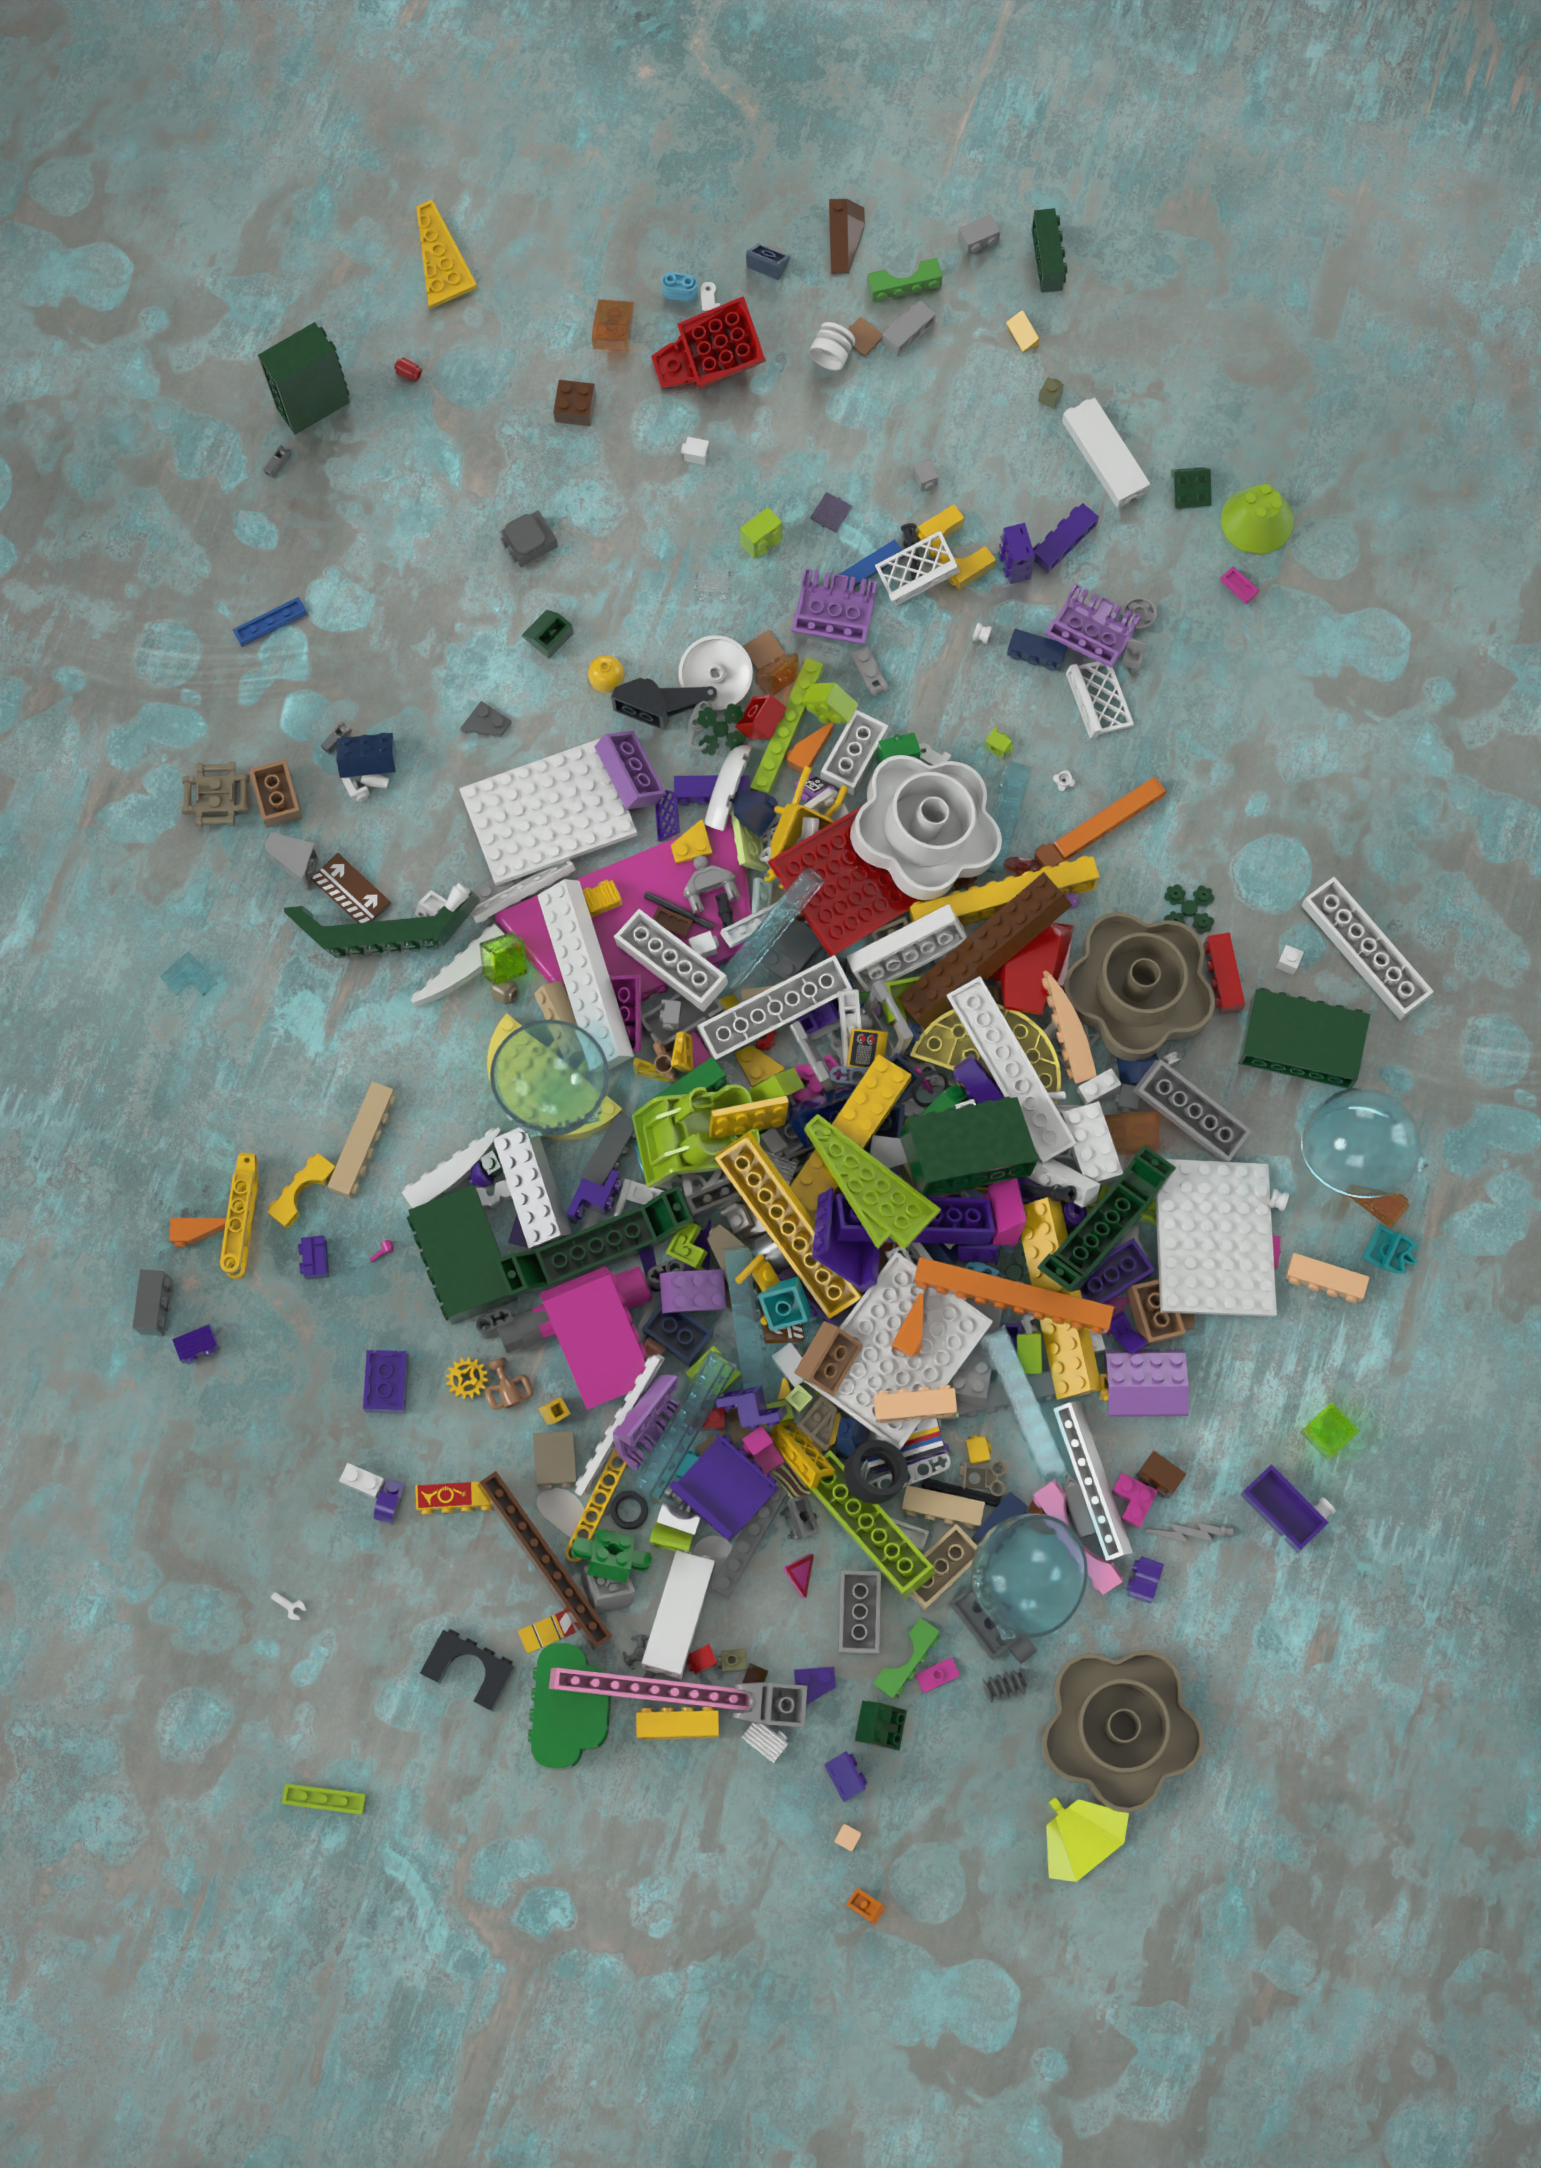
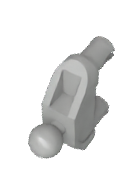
(706, 880)

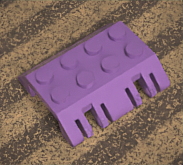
(834, 609)
(1093, 629)
(1147, 1383)
(643, 1422)

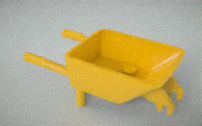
(791, 820)

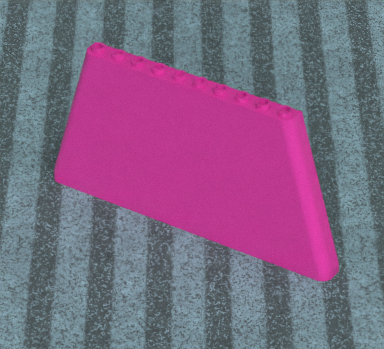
(646, 871)

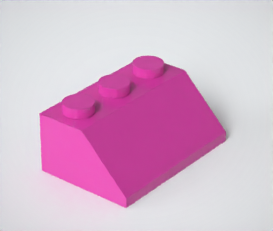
(1006, 1212)

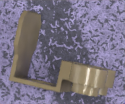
(988, 1476)

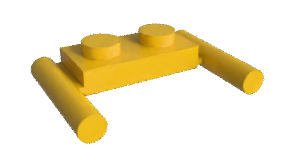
(762, 1273)

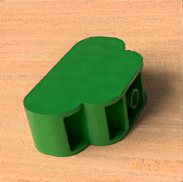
(565, 1720)

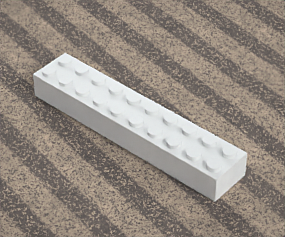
(584, 969)

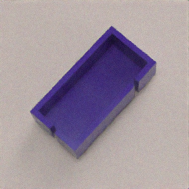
(1284, 1508)

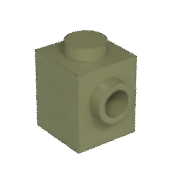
(1051, 392)
(732, 1660)

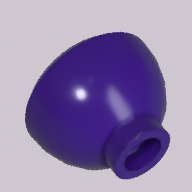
(480, 1177)

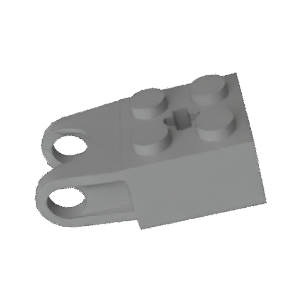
(767, 1700)

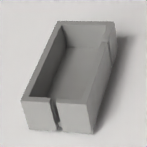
(689, 1019)

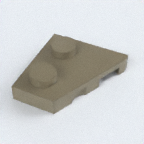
(818, 1422)

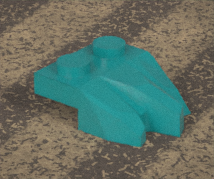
(1389, 1250)

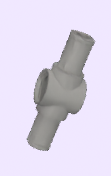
(934, 1080)

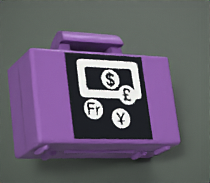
(813, 787)

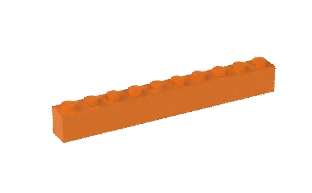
(1013, 1295)

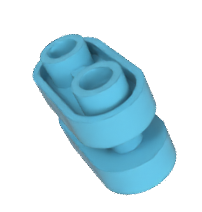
(679, 287)

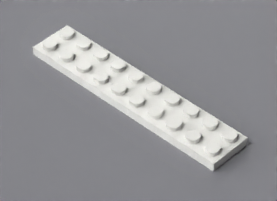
(1011, 1067)

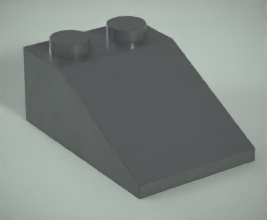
(792, 950)

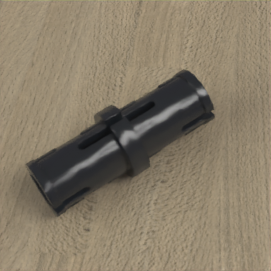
(724, 912)

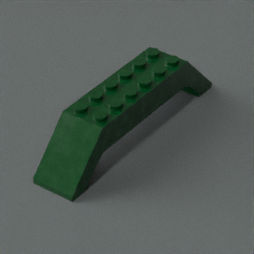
(384, 935)
(1108, 1221)
(596, 1246)

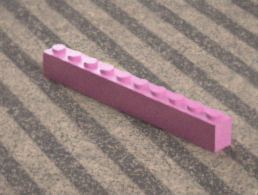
(648, 1689)

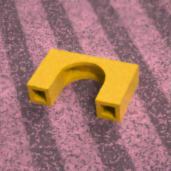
(971, 566)

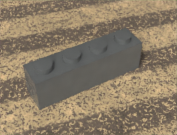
(610, 1150)

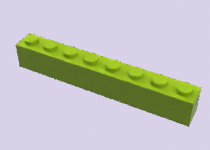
(786, 729)

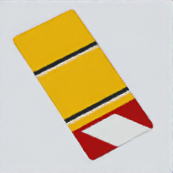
(546, 1631)

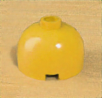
(605, 673)

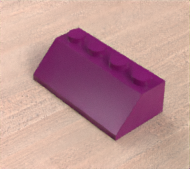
(628, 996)

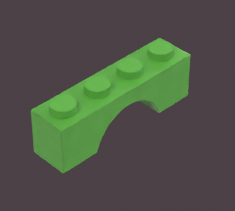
(884, 285)
(891, 1679)

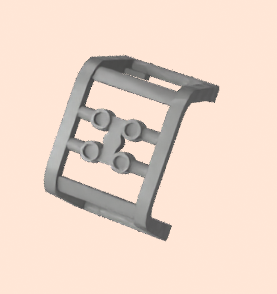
(806, 1041)

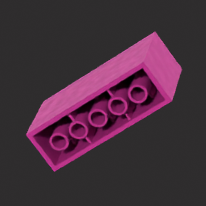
(596, 1336)

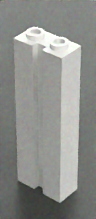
(1105, 452)
(678, 1614)

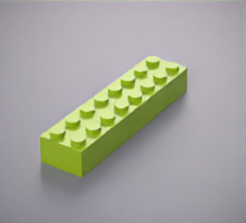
(873, 1532)

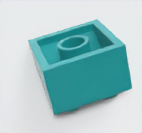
(785, 1304)

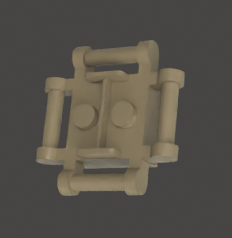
(215, 795)

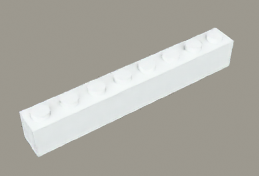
(1093, 1481)

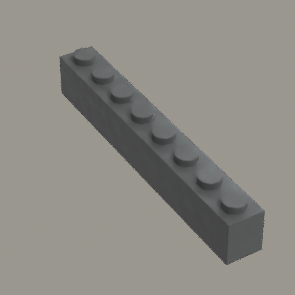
(726, 1194)

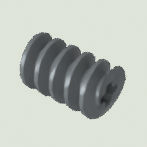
(1005, 1685)

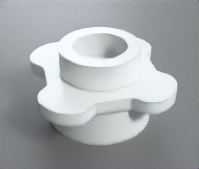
(1064, 775)

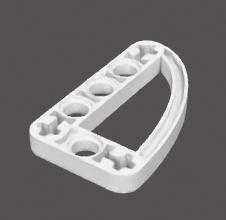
(912, 1469)

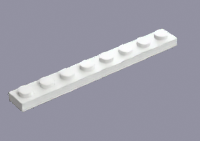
(604, 1448)

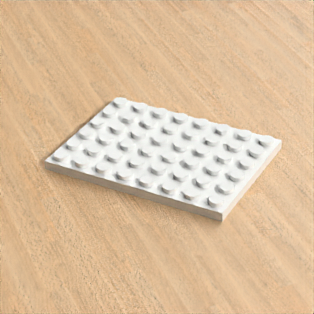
(546, 813)
(1216, 1240)
(948, 1337)

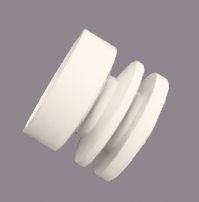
(832, 346)

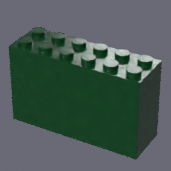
(305, 377)
(1304, 1038)
(968, 1146)
(460, 1254)

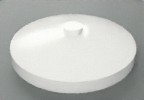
(720, 664)

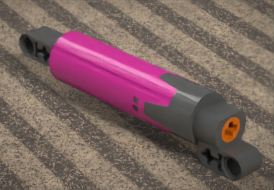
(534, 1326)

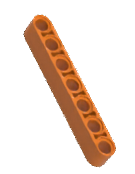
(1109, 819)

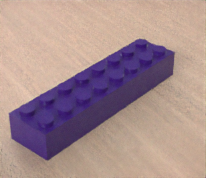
(957, 1223)

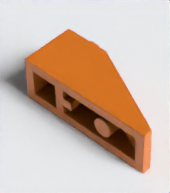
(808, 749)
(193, 1230)
(910, 1334)

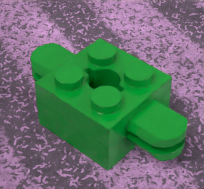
(607, 1563)

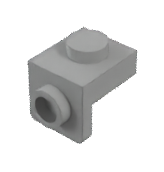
(1134, 654)

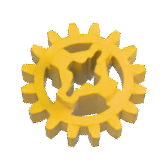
(470, 1371)

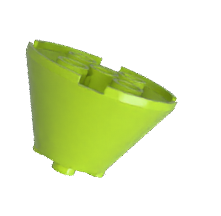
(1257, 519)

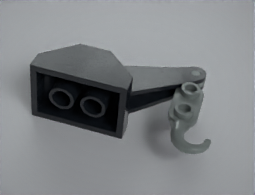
(653, 705)

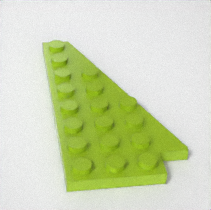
(876, 1194)

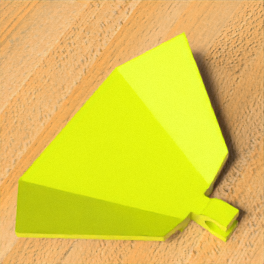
(1082, 1838)

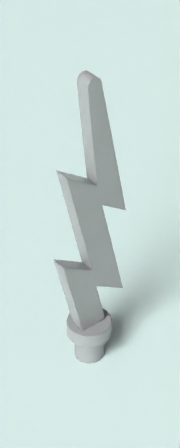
(1179, 1530)

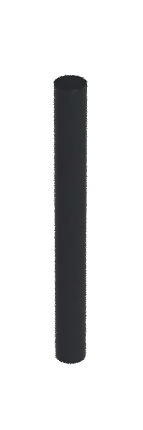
(676, 909)

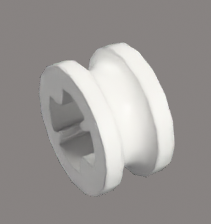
(1171, 1059)

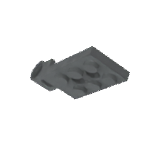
(989, 1638)

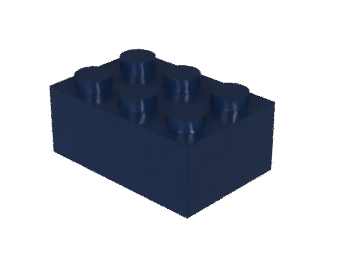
(366, 755)
(678, 1334)

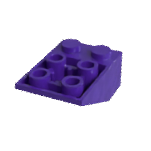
(845, 1776)

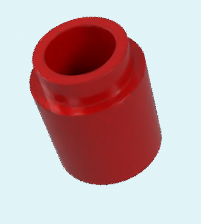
(408, 369)

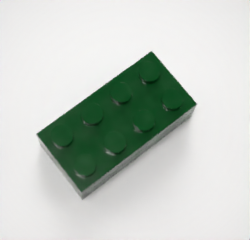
(1048, 250)

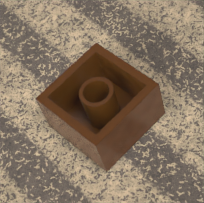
(574, 402)
(1160, 1475)

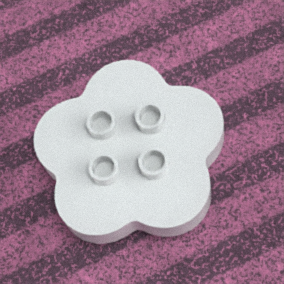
(926, 825)

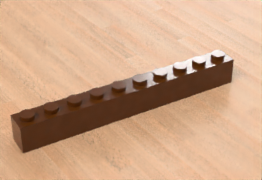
(544, 1560)

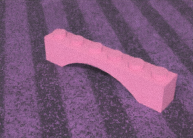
(1102, 1572)

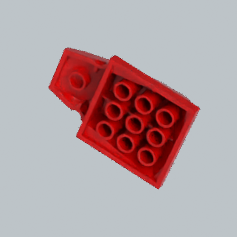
(710, 347)
(1023, 973)

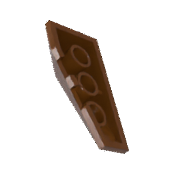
(845, 227)

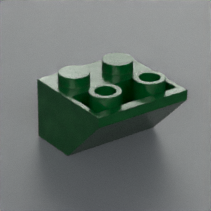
(548, 632)
(880, 1725)

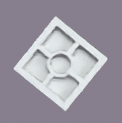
(679, 1518)

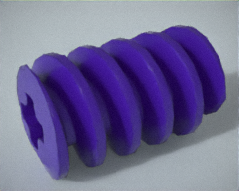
(1073, 1215)

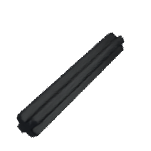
(943, 1487)

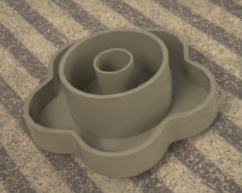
(1140, 984)
(1121, 1727)

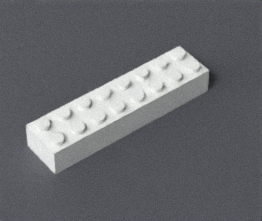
(1367, 948)
(773, 1007)

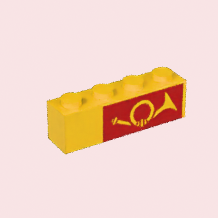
(450, 1497)

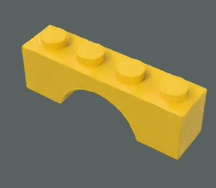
(285, 1208)

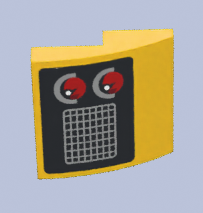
(865, 1047)

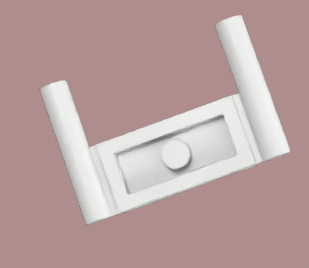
(635, 1192)

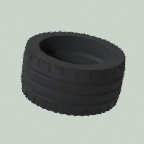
(891, 1456)

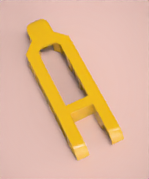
(235, 1241)

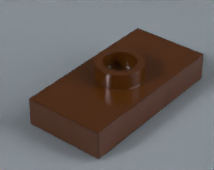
(673, 922)

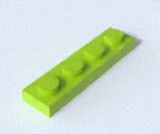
(324, 1799)

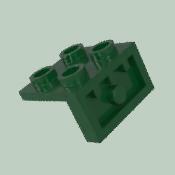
(1192, 487)

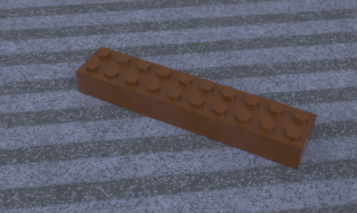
(986, 948)

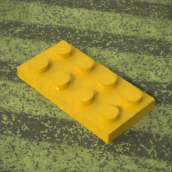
(748, 1116)

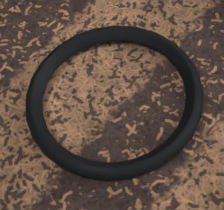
(918, 1081)

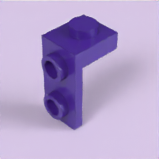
(1125, 1335)

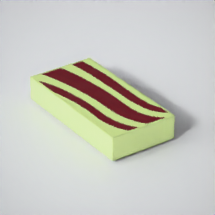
(790, 1481)

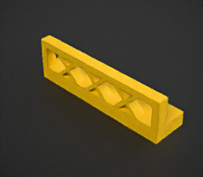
(795, 1453)

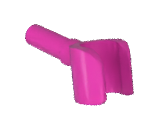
(387, 1248)

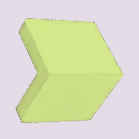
(799, 1399)

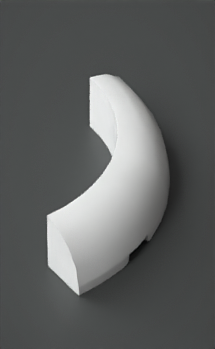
(727, 786)

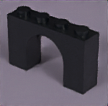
(450, 1647)

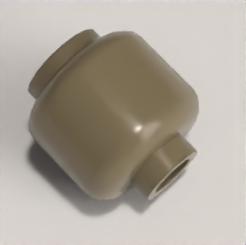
(505, 992)

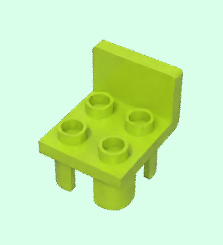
(675, 1132)

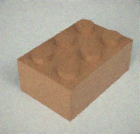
(275, 793)
(1150, 1322)

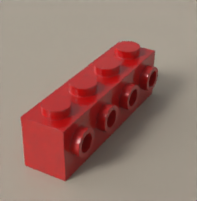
(1224, 973)

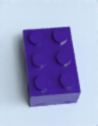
(1016, 553)
(385, 1381)

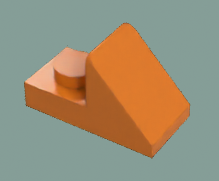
(866, 1906)

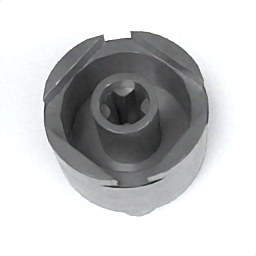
(766, 1246)

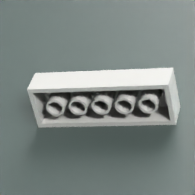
(908, 948)
(671, 960)

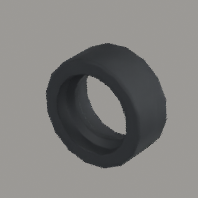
(614, 1507)

